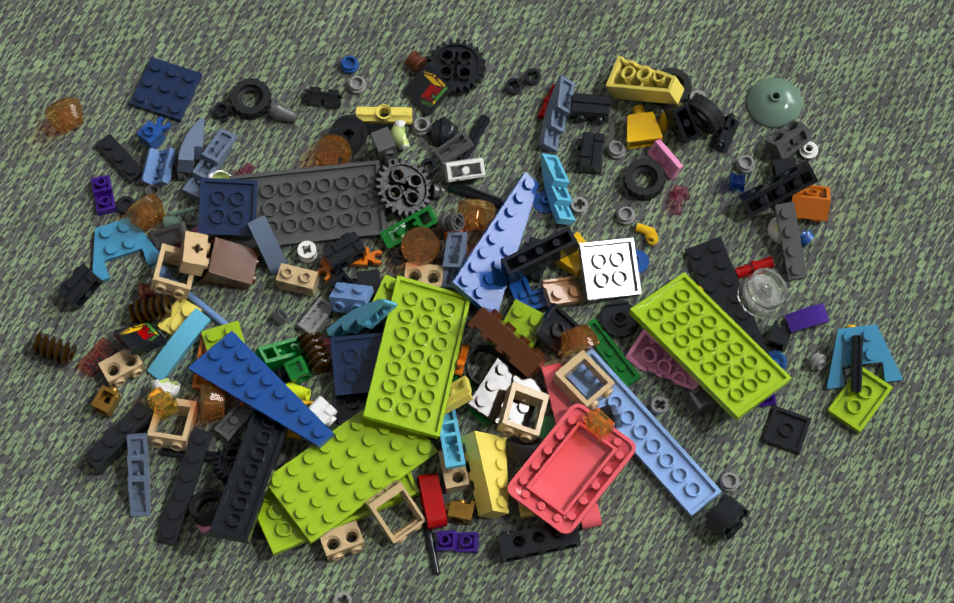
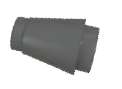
(282, 113)

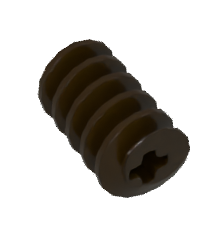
(150, 309)
(52, 350)
(314, 352)

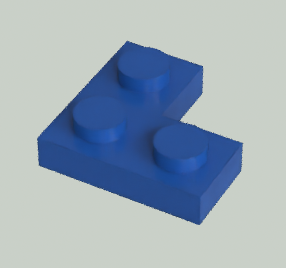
(522, 292)

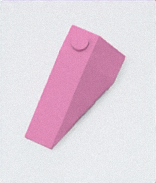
(651, 356)

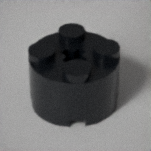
(726, 517)

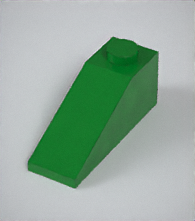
(424, 218)
(278, 353)

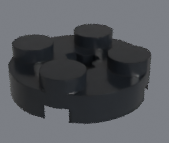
(356, 126)
(616, 329)

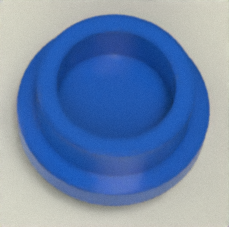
(349, 64)
(806, 237)

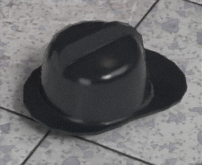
(441, 132)

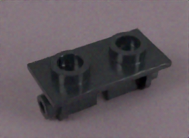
(315, 97)
(725, 134)

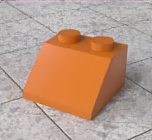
(812, 203)

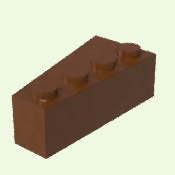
(508, 341)

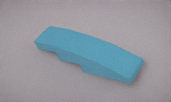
(555, 187)
(363, 316)
(179, 344)
(452, 442)

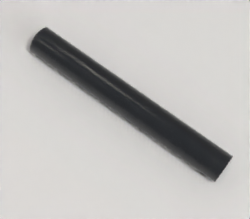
(431, 550)

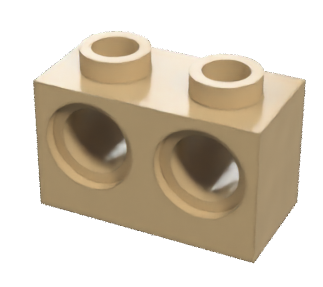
(425, 273)
(297, 279)
(119, 362)
(450, 474)
(339, 535)

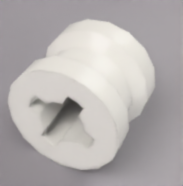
(307, 256)

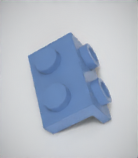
(158, 166)
(348, 297)

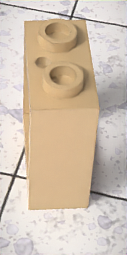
(161, 285)
(572, 393)
(528, 396)
(177, 443)
(382, 497)

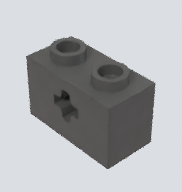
(384, 146)

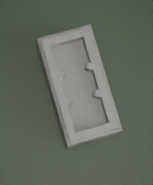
(316, 316)

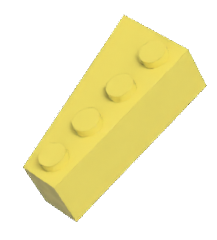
(642, 83)
(488, 472)

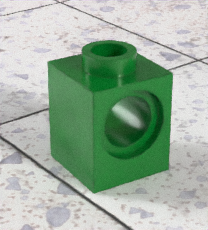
(298, 370)

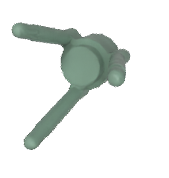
(173, 217)

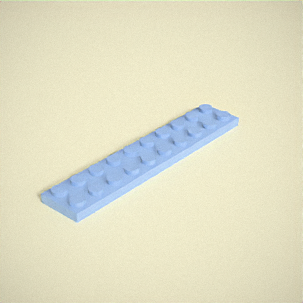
(653, 443)

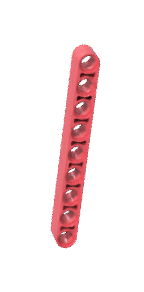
(560, 404)

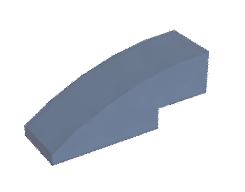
(191, 147)
(267, 243)

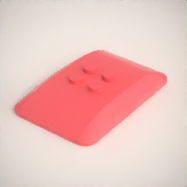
(570, 471)

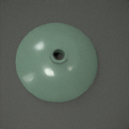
(771, 111)

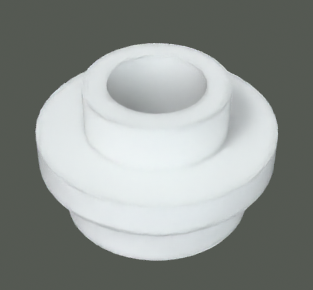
(809, 154)

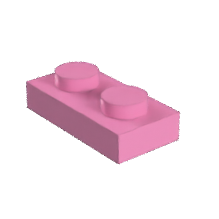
(665, 158)

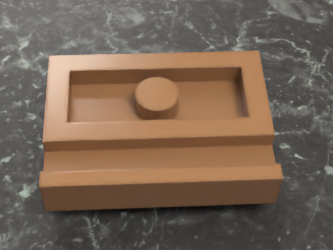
(562, 291)

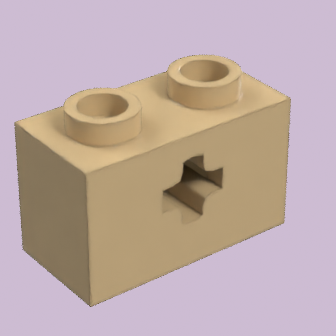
(193, 253)

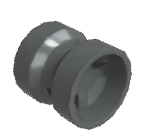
(451, 222)

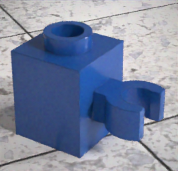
(153, 135)

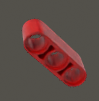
(432, 500)

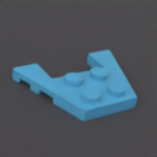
(117, 241)
(874, 351)

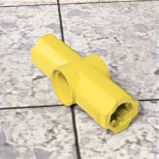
(372, 115)

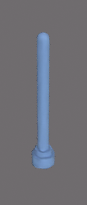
(166, 273)

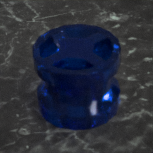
(736, 182)

